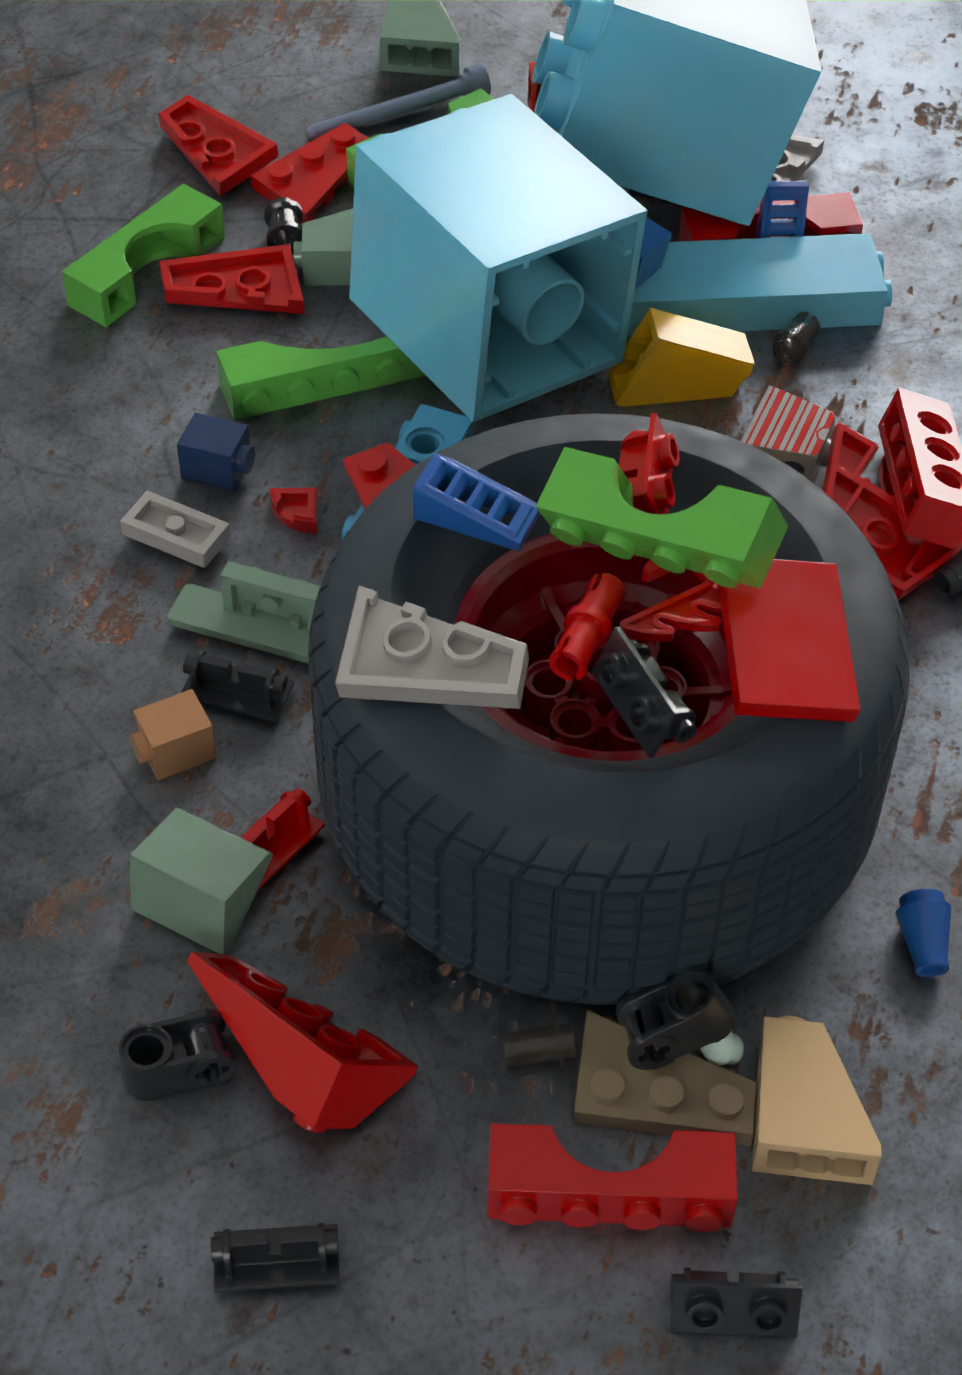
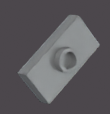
(175, 529)

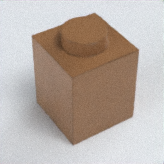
(173, 735)

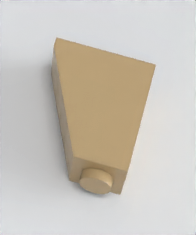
(808, 1109)

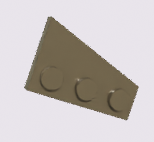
(679, 1096)

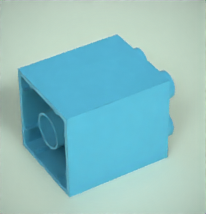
(681, 94)
(493, 254)

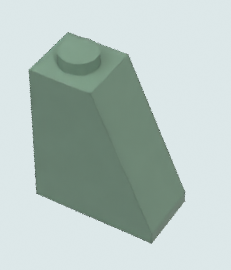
(419, 39)
(326, 250)

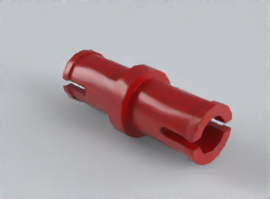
(587, 627)

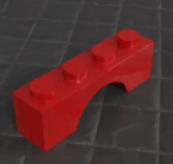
(824, 216)
(683, 1186)

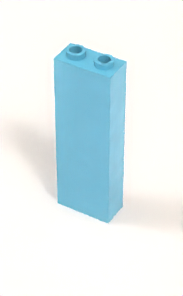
(768, 282)

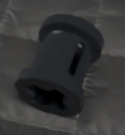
(291, 218)

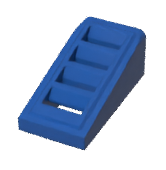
(783, 191)
(447, 481)

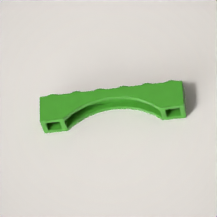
(276, 377)

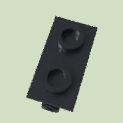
(237, 689)
(638, 693)
(275, 1258)
(752, 1307)

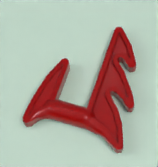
(692, 610)

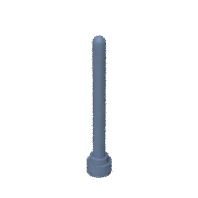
(470, 80)

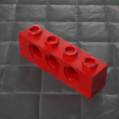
(924, 467)

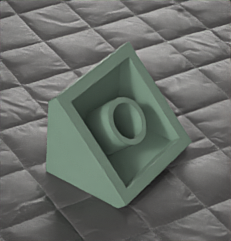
(196, 879)

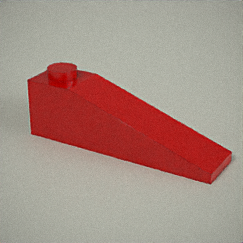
(303, 1059)

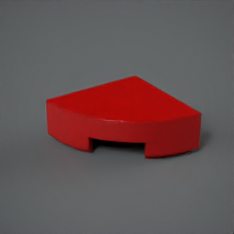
(296, 508)

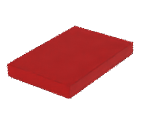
(790, 645)

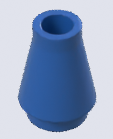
(926, 929)

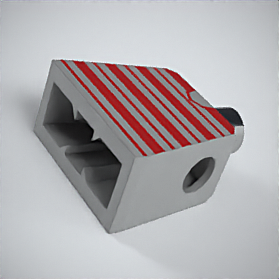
(792, 431)

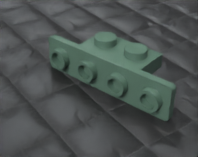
(252, 611)

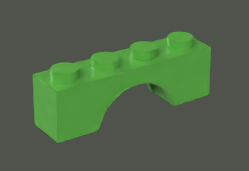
(176, 226)
(724, 536)

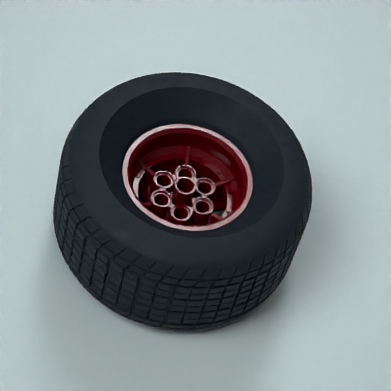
(544, 831)

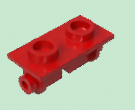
(648, 464)
(284, 830)

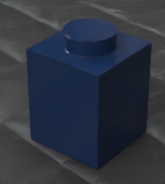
(215, 451)

